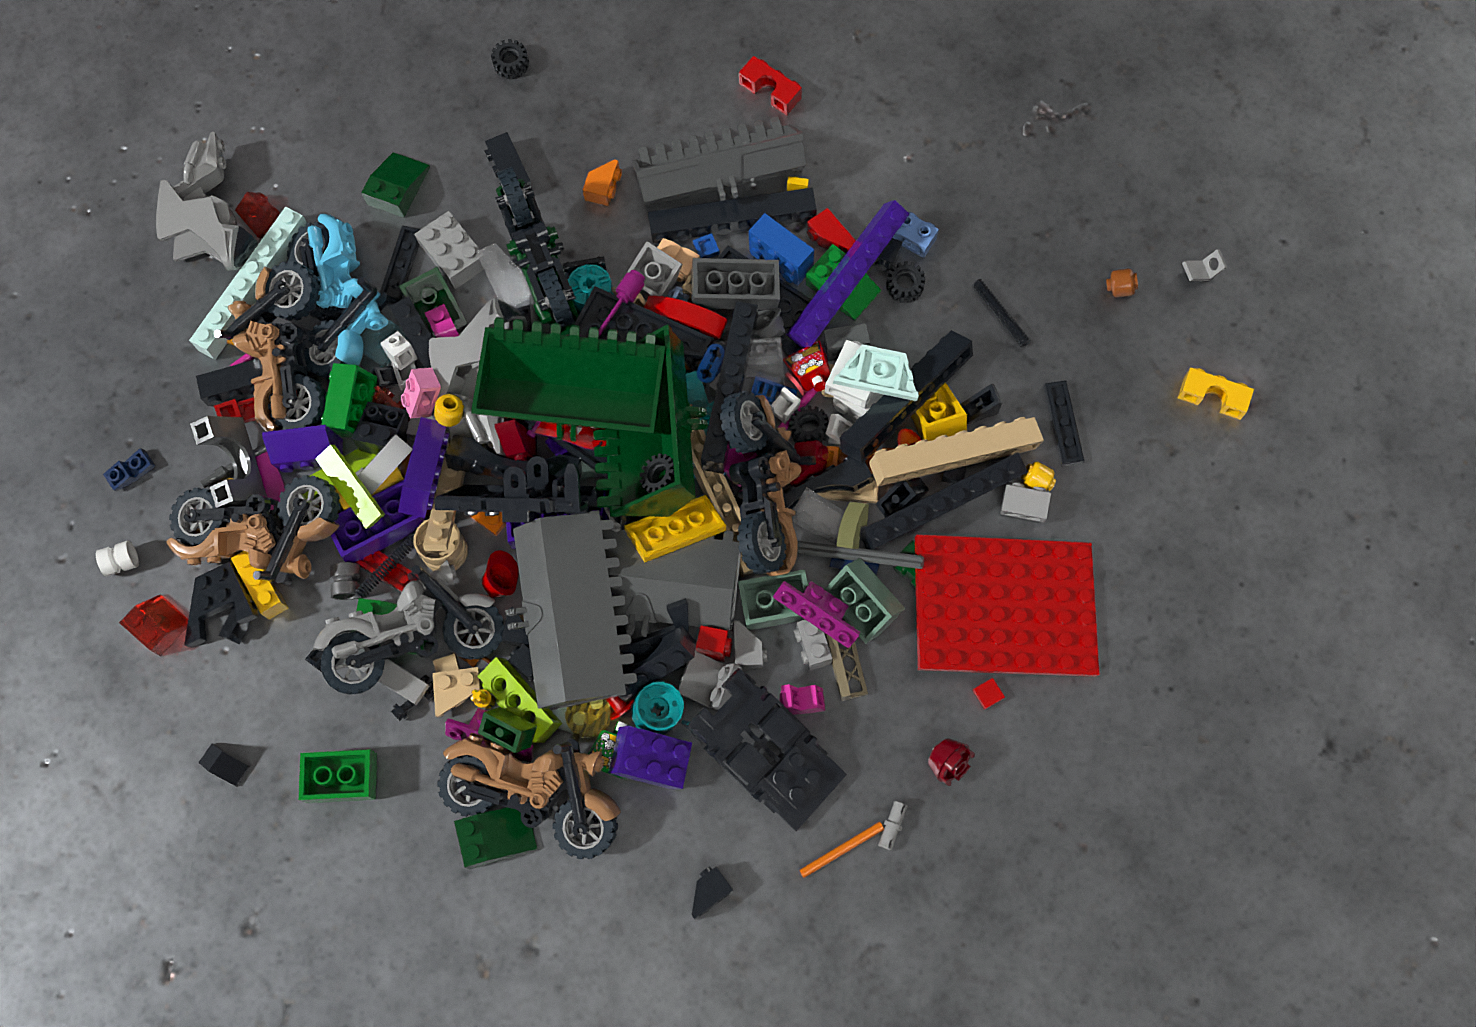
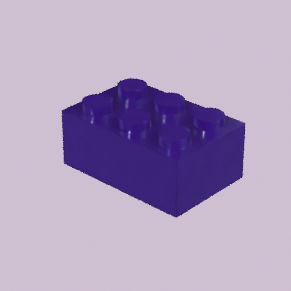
(650, 757)

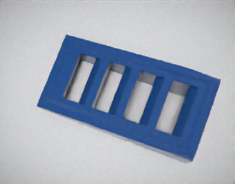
(768, 384)

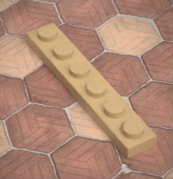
(442, 521)

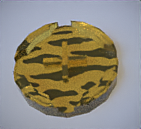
(588, 718)

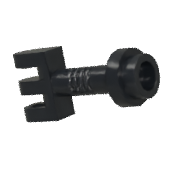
(400, 711)

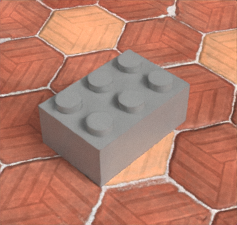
(450, 249)

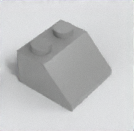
(658, 269)

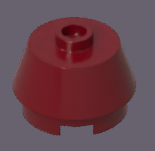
(950, 760)

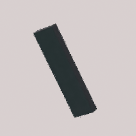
(401, 262)
(1064, 423)

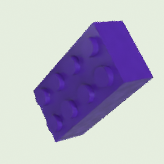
(424, 468)
(357, 542)

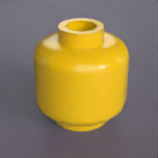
(448, 410)
(1039, 476)

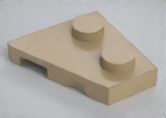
(453, 688)

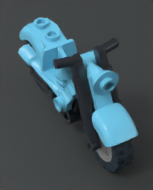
(331, 255)

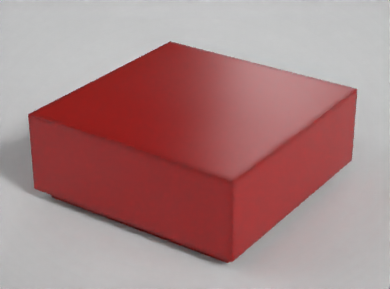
(988, 693)

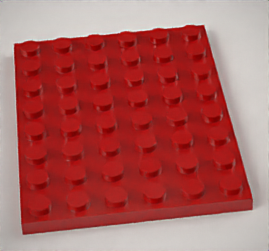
(1006, 606)

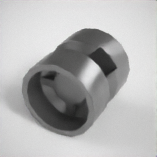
(345, 581)

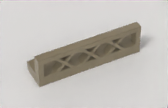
(840, 672)

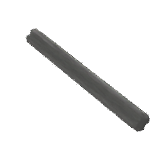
(866, 555)

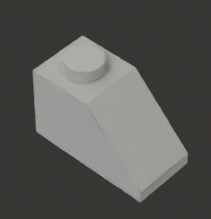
(748, 648)

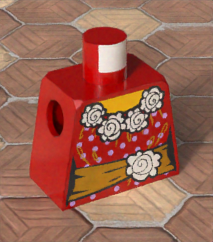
(809, 367)

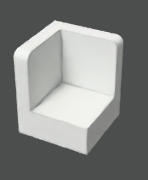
(785, 405)

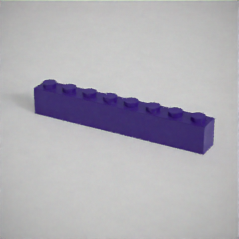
(847, 274)

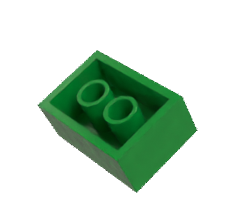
(347, 397)
(337, 776)

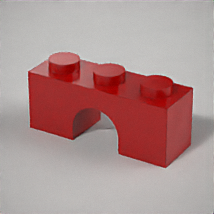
(759, 74)

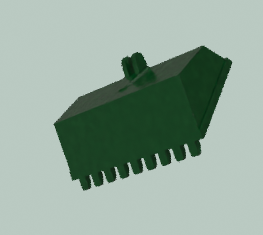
(569, 378)
(630, 450)

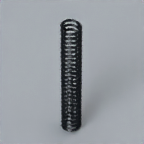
(989, 296)
(381, 566)

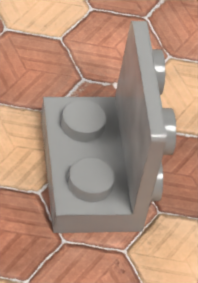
(703, 681)

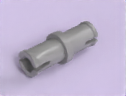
(892, 825)

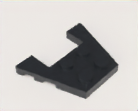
(213, 594)
(645, 646)

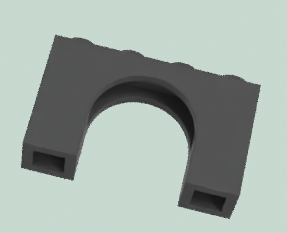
(233, 439)

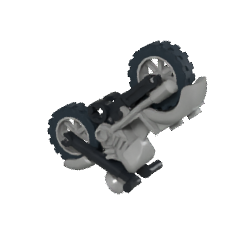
(407, 630)

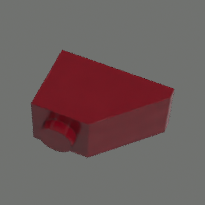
(515, 441)
(811, 448)

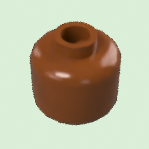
(1122, 283)

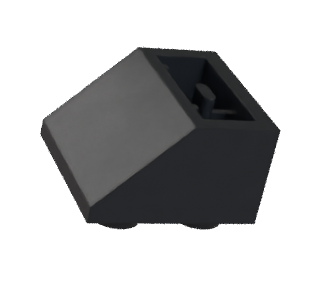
(378, 426)

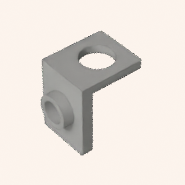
(1201, 269)

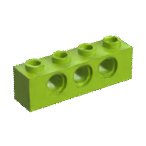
(493, 677)

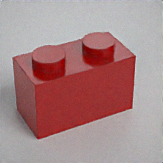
(714, 643)

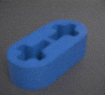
(707, 361)

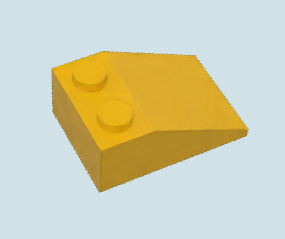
(940, 415)

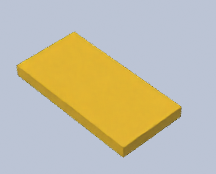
(688, 525)

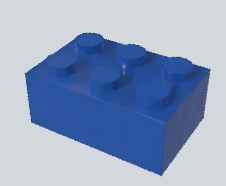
(774, 242)

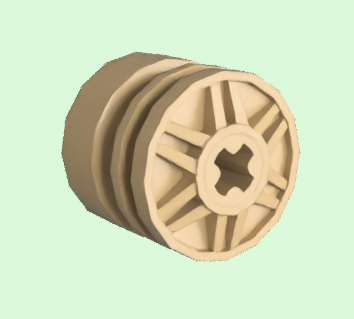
(456, 552)

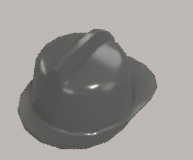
(769, 323)

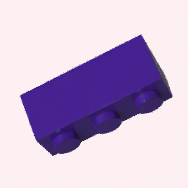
(299, 446)

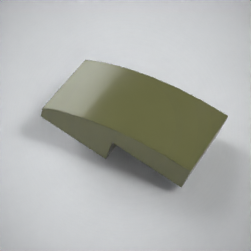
(853, 518)

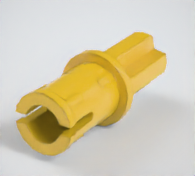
(483, 698)

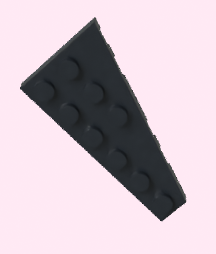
(636, 319)

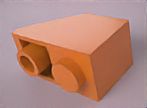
(601, 183)

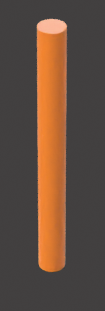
(842, 849)

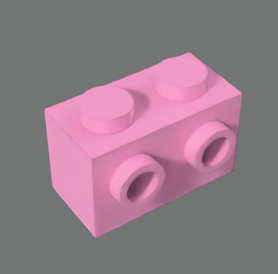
(421, 392)

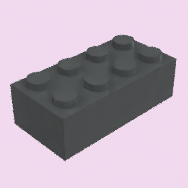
(725, 281)

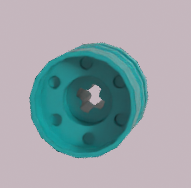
(586, 277)
(663, 698)

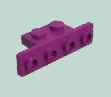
(819, 609)
(459, 731)

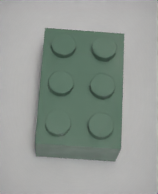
(869, 600)
(758, 603)

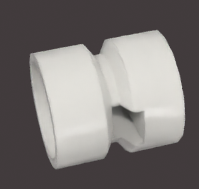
(114, 559)

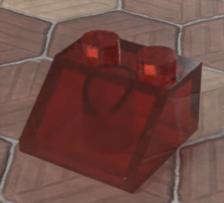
(155, 624)

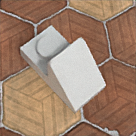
(835, 428)

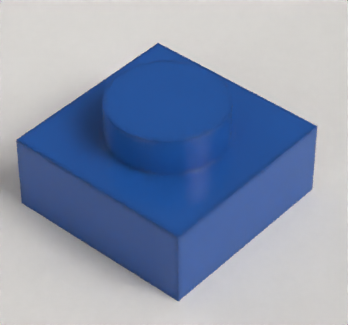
(706, 246)

